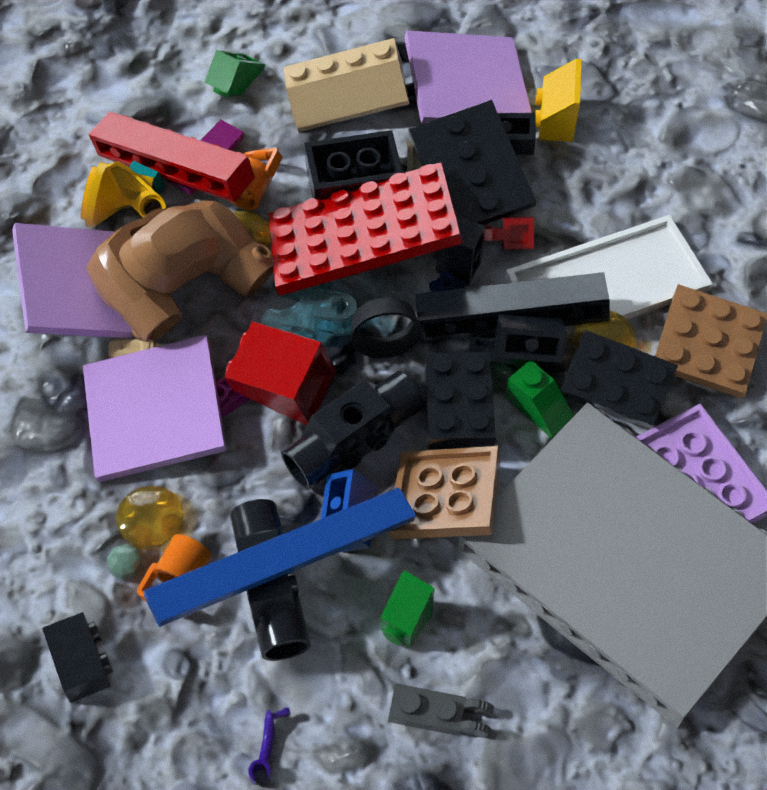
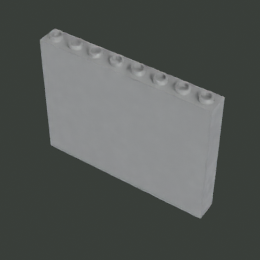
(629, 561)

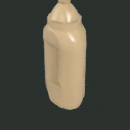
(128, 345)

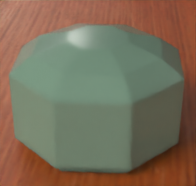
(124, 562)

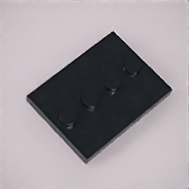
(477, 163)

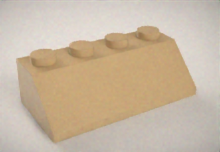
(346, 85)

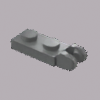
(437, 711)

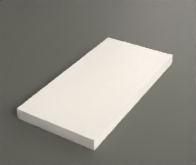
(638, 266)

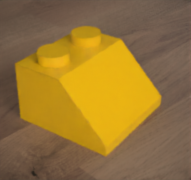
(559, 103)

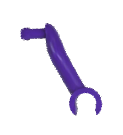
(267, 743)

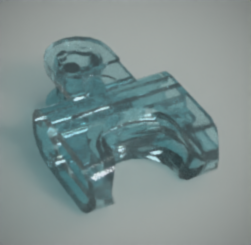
(315, 311)

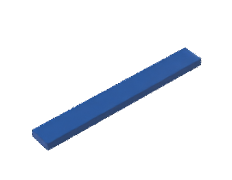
(277, 557)

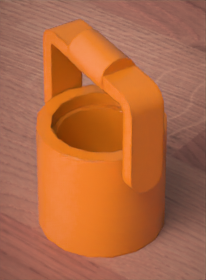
(254, 193)
(179, 558)

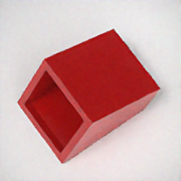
(281, 371)

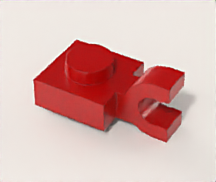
(514, 233)

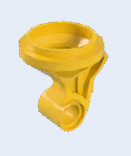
(114, 188)

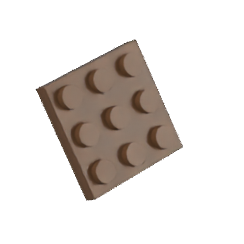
(711, 340)
(449, 491)

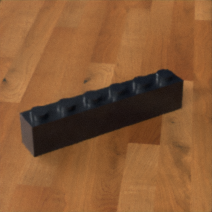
(476, 309)

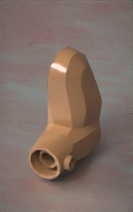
(194, 240)
(143, 309)

